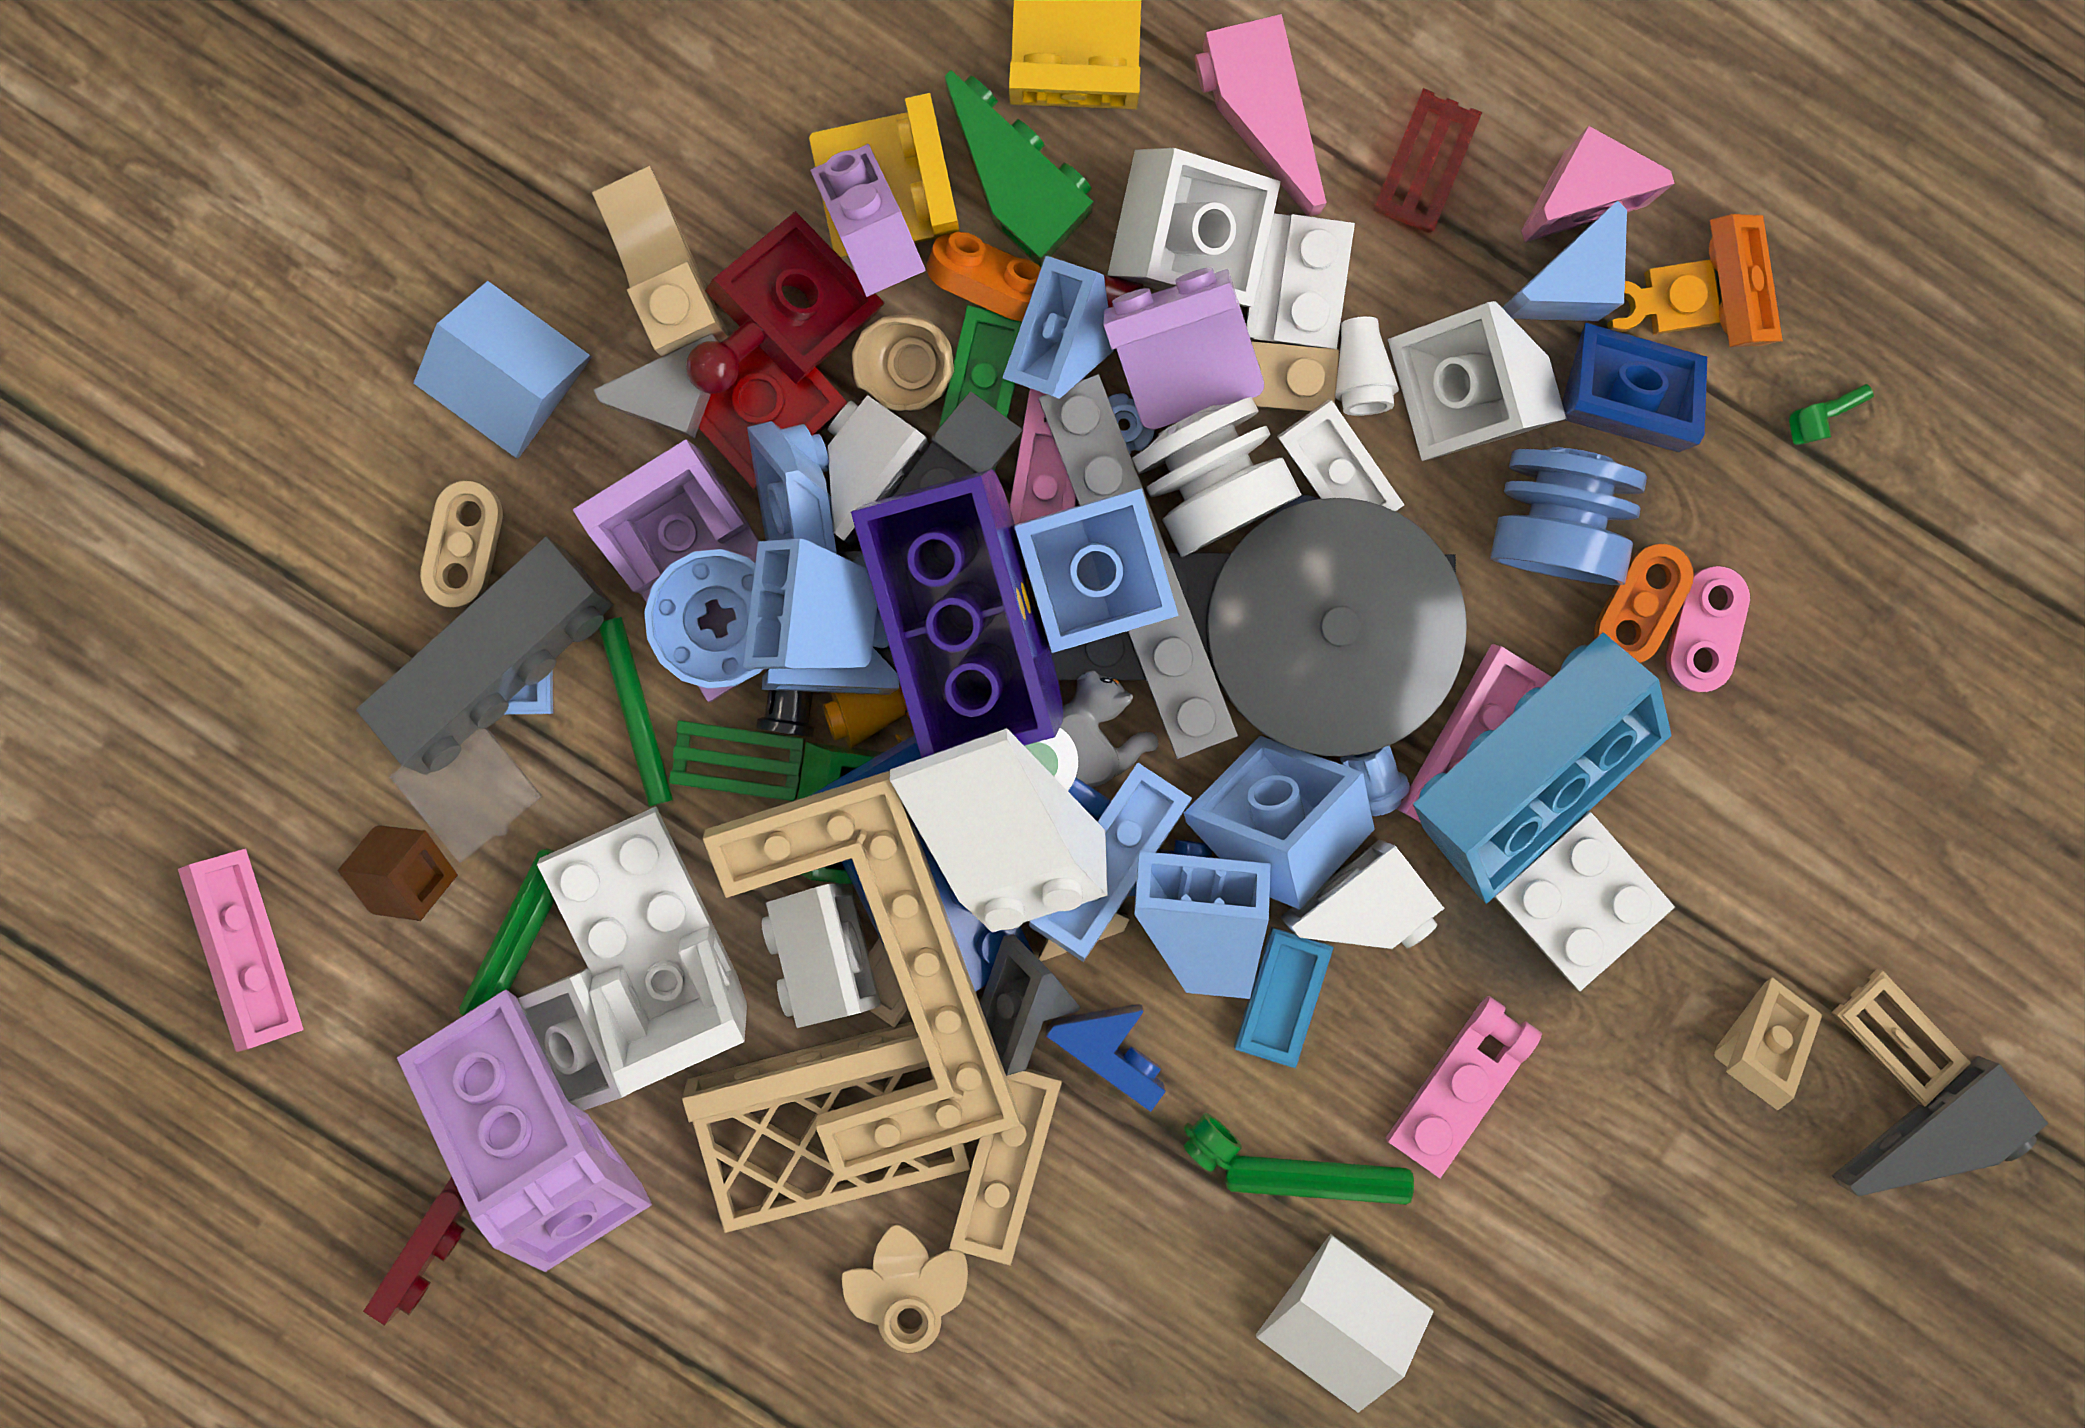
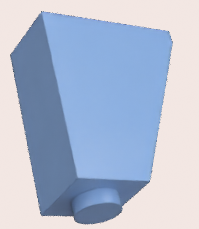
(1205, 918)

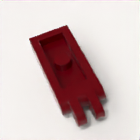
(433, 1238)

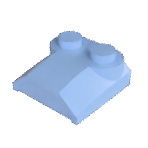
(792, 483)

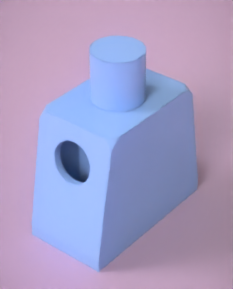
(810, 609)

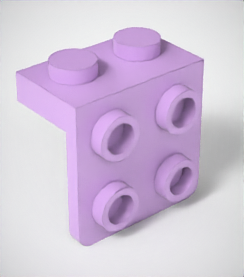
(1184, 347)

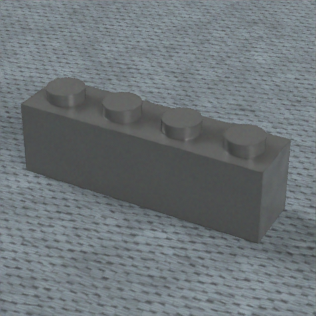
(485, 658)

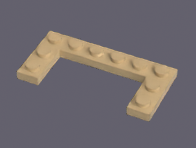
(874, 829)

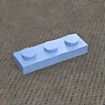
(1133, 822)

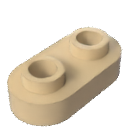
(455, 543)

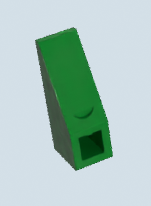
(1022, 188)

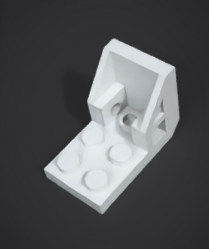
(653, 953)

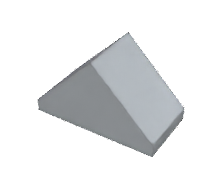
(660, 393)

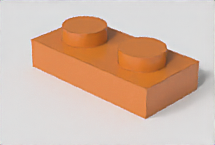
(1745, 279)

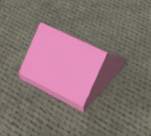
(1590, 180)

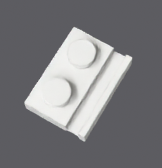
(1302, 282)

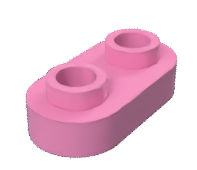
(1704, 627)

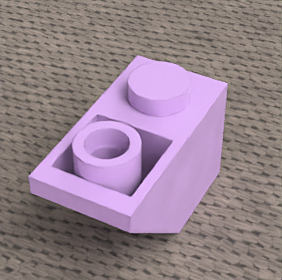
(868, 219)

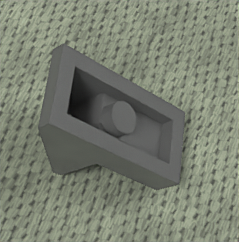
(965, 444)
(1018, 1000)

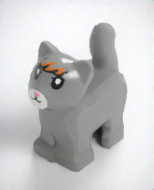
(1096, 701)

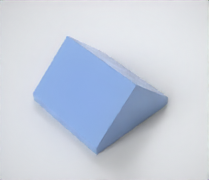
(1583, 279)
(499, 367)

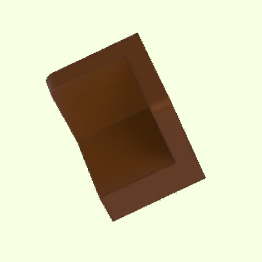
(398, 872)

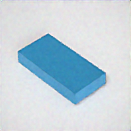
(1283, 997)

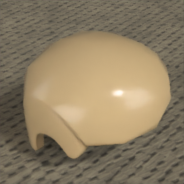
(903, 362)

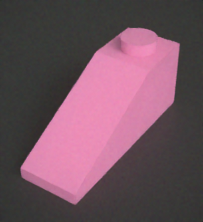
(1261, 99)

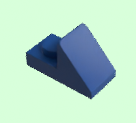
(1095, 1040)

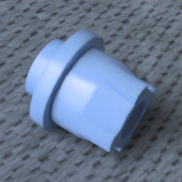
(1382, 780)

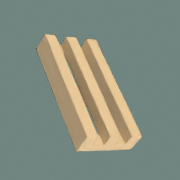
(1862, 999)

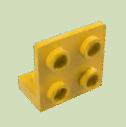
(1076, 53)
(911, 162)

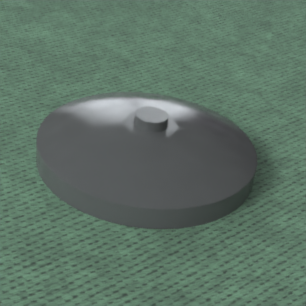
(1336, 627)

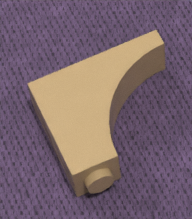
(658, 264)

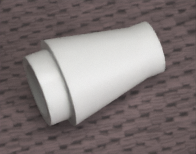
(1364, 370)

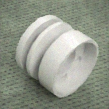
(1215, 475)

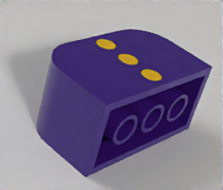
(960, 613)

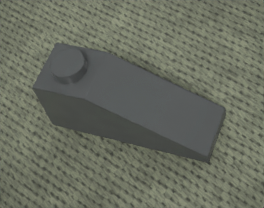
(1963, 1129)

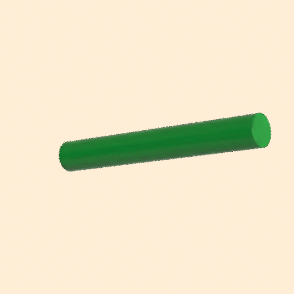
(635, 711)

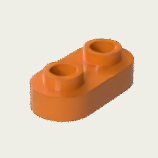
(983, 274)
(1644, 606)

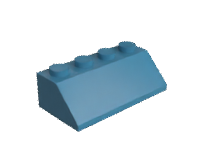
(1544, 765)

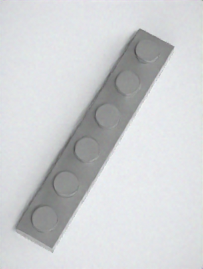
(1168, 649)

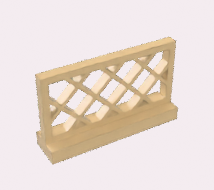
(798, 1078)

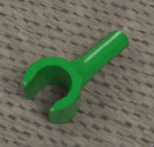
(1812, 422)

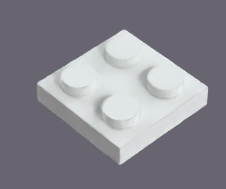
(1584, 901)

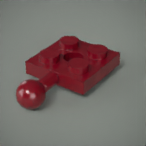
(789, 335)

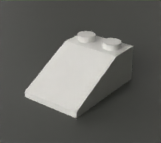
(1004, 831)

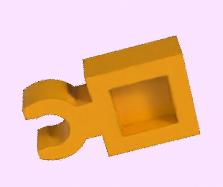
(1674, 298)

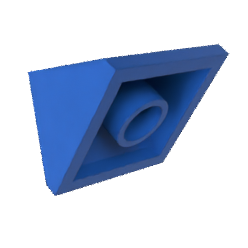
(1637, 389)

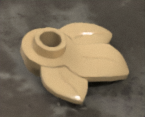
(905, 1279)

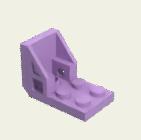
(664, 515)
(518, 1151)

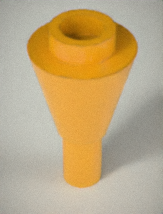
(862, 715)

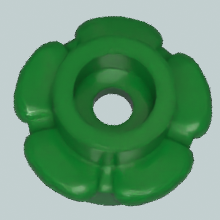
(1211, 1143)

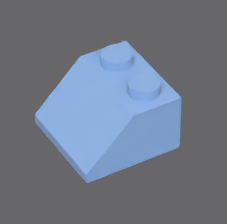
(1096, 570)
(1285, 812)

